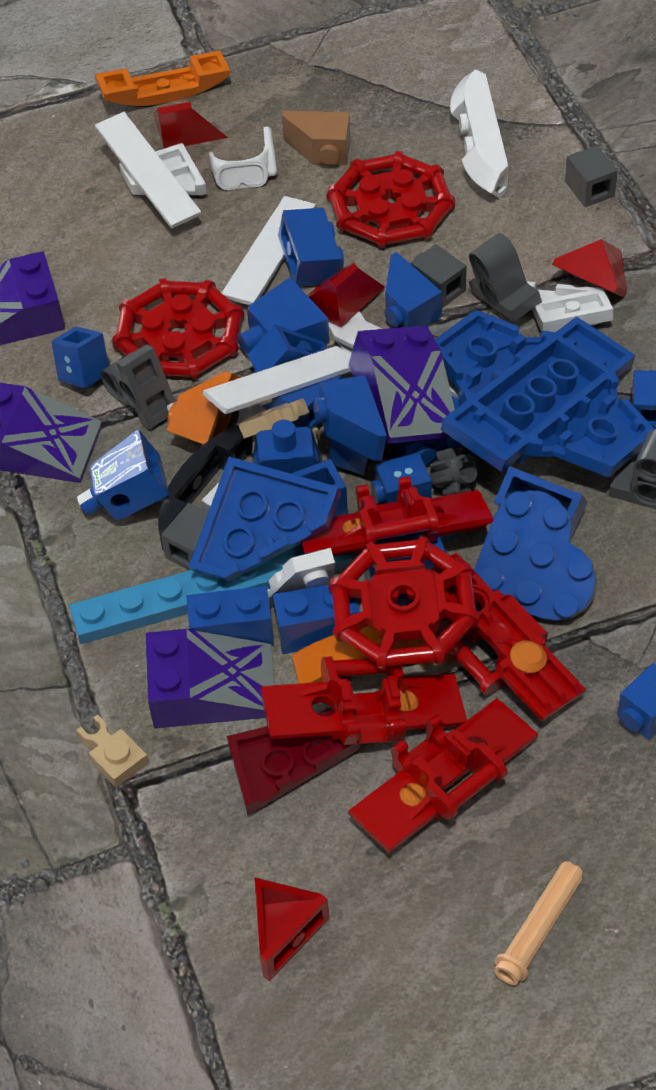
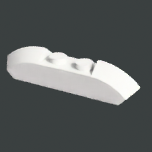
(483, 146)

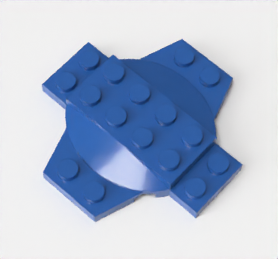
(540, 394)

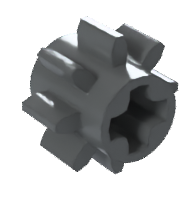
(453, 471)

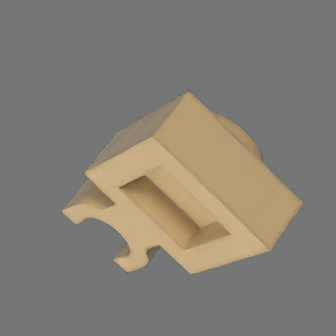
(265, 419)
(113, 755)

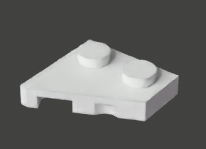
(180, 165)
(568, 302)

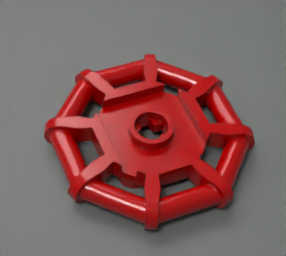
(396, 220)
(180, 313)
(407, 622)

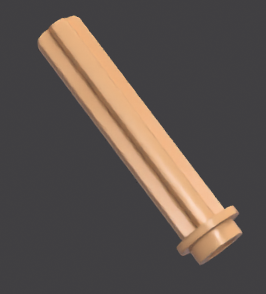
(513, 964)

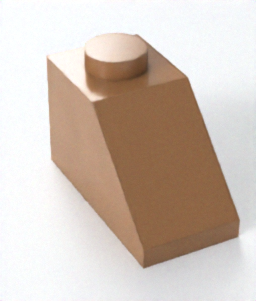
(318, 135)

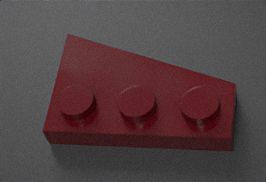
(275, 766)

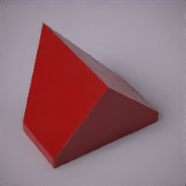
(184, 125)
(598, 264)
(345, 294)
(286, 922)

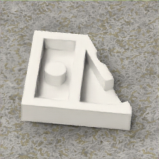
(303, 572)

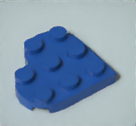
(534, 560)

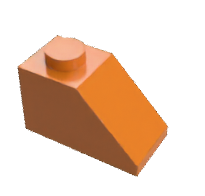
(195, 415)

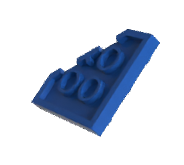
(259, 517)

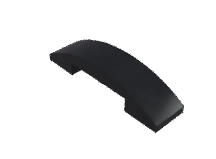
(199, 471)

